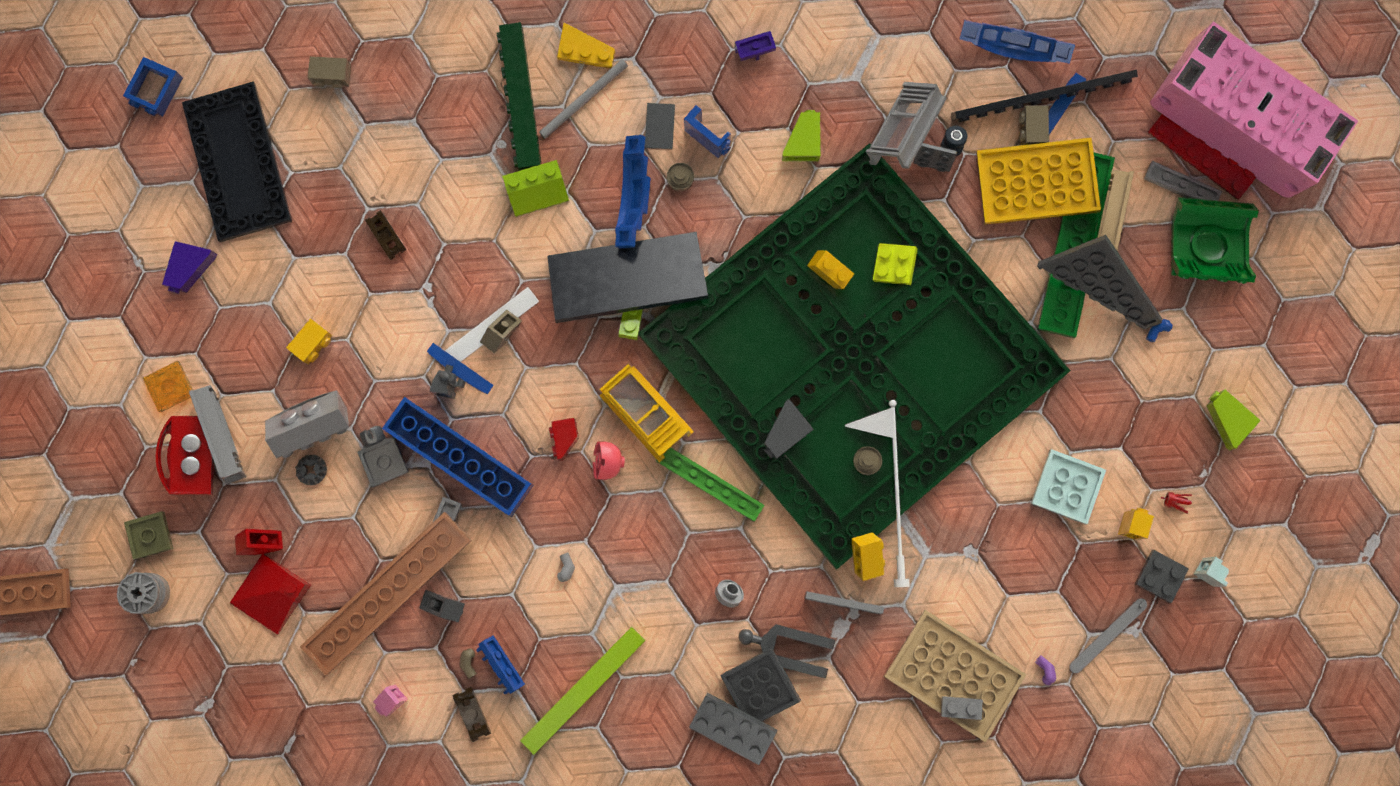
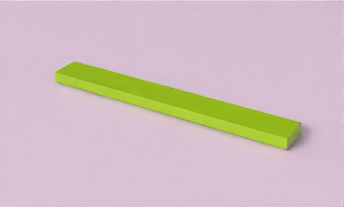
(582, 690)

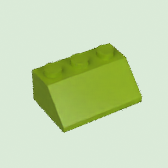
(535, 188)

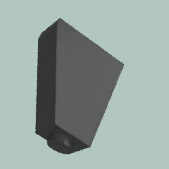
(787, 431)

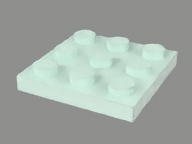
(1068, 486)

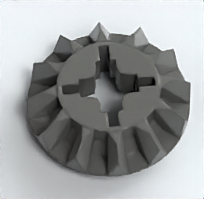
(320, 469)

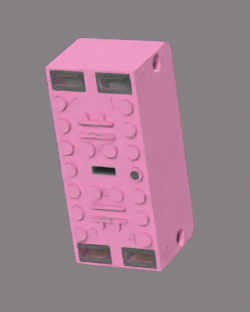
(1253, 111)

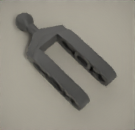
(768, 641)

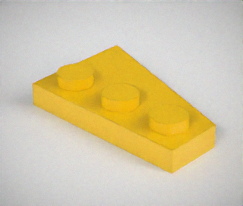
(583, 49)

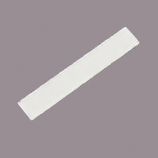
(471, 341)

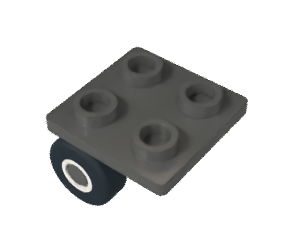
(943, 157)

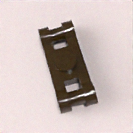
(385, 234)
(472, 714)

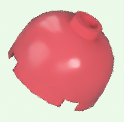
(607, 460)

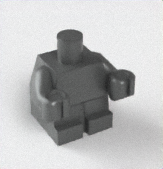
(445, 382)

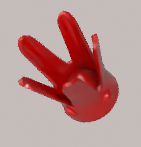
(1172, 498)

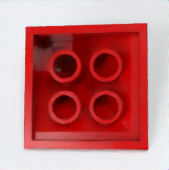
(270, 593)

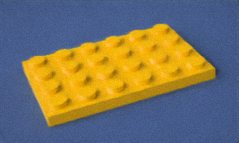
(1038, 181)

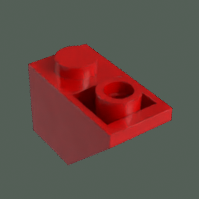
(565, 436)

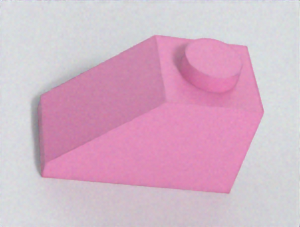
(389, 700)

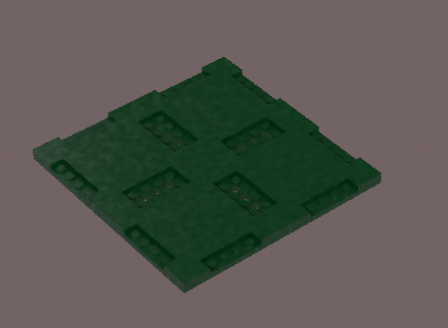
(955, 360)

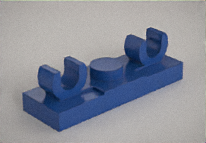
(500, 664)

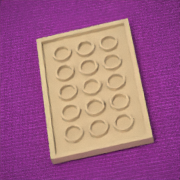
(947, 663)

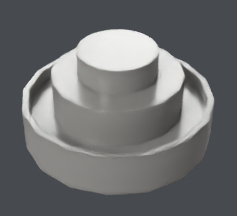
(729, 593)

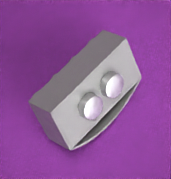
(306, 423)

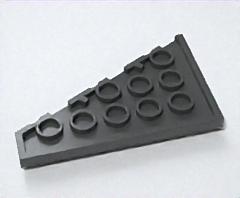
(1105, 277)

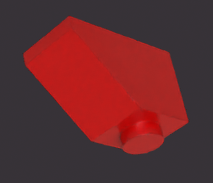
(258, 541)

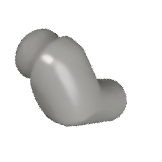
(568, 568)

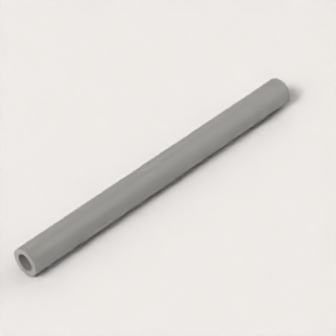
(583, 99)

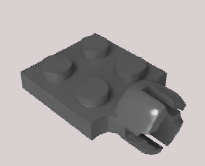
(381, 457)

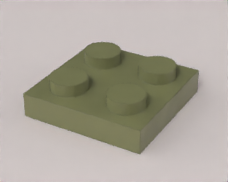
(148, 535)

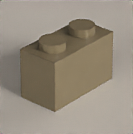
(329, 71)
(1034, 125)

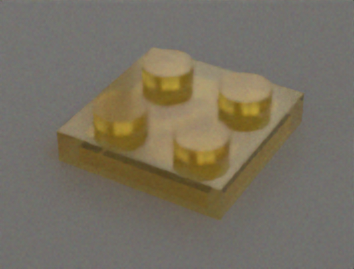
(168, 386)

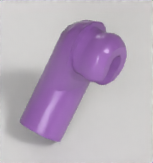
(1049, 670)

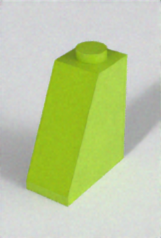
(804, 139)
(1231, 418)

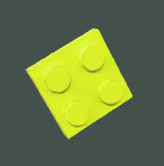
(895, 264)

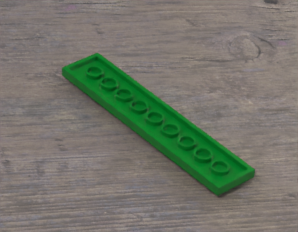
(1061, 303)

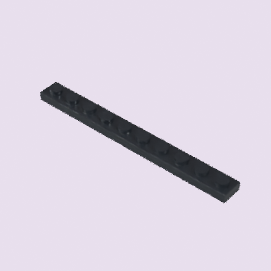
(1052, 94)

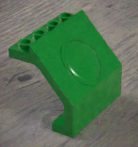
(1212, 240)

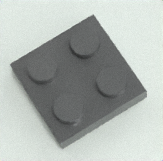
(1161, 576)

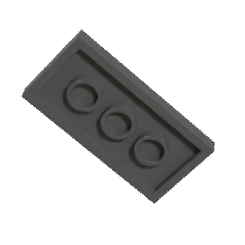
(733, 728)

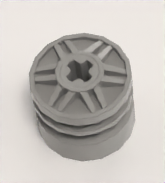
(154, 593)

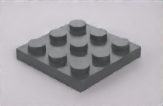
(761, 686)

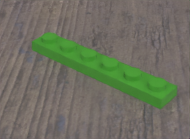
(712, 484)

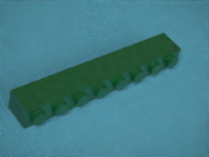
(520, 96)

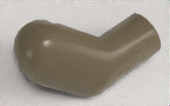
(465, 663)

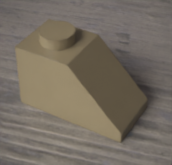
(500, 331)

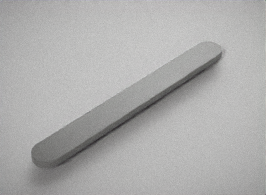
(1108, 635)

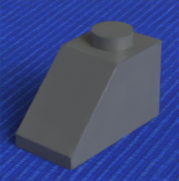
(442, 606)

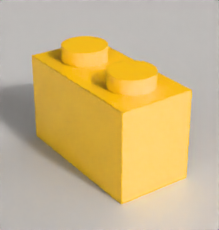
(830, 269)
(309, 342)
(1136, 524)
(868, 556)

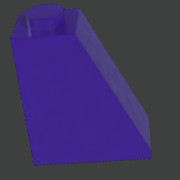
(186, 266)

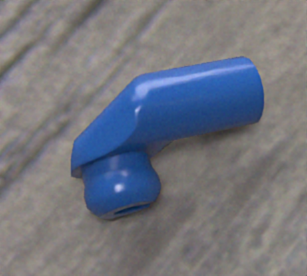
(1154, 330)

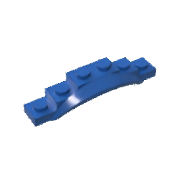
(1016, 43)
(634, 192)

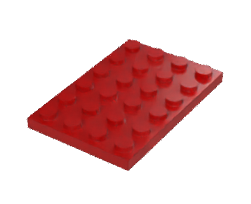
(1208, 161)

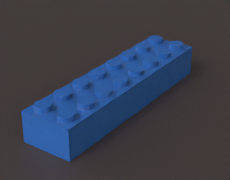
(458, 457)

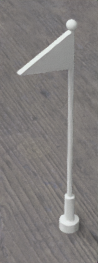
(885, 425)

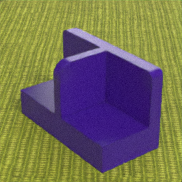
(755, 46)

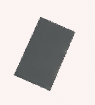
(659, 125)

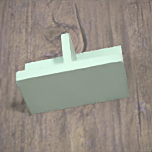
(1212, 571)

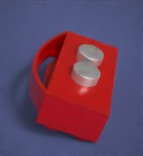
(187, 458)

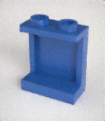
(704, 136)

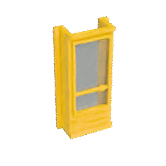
(644, 411)

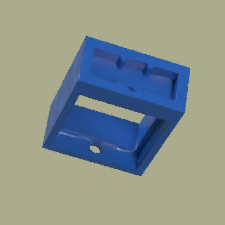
(166, 94)

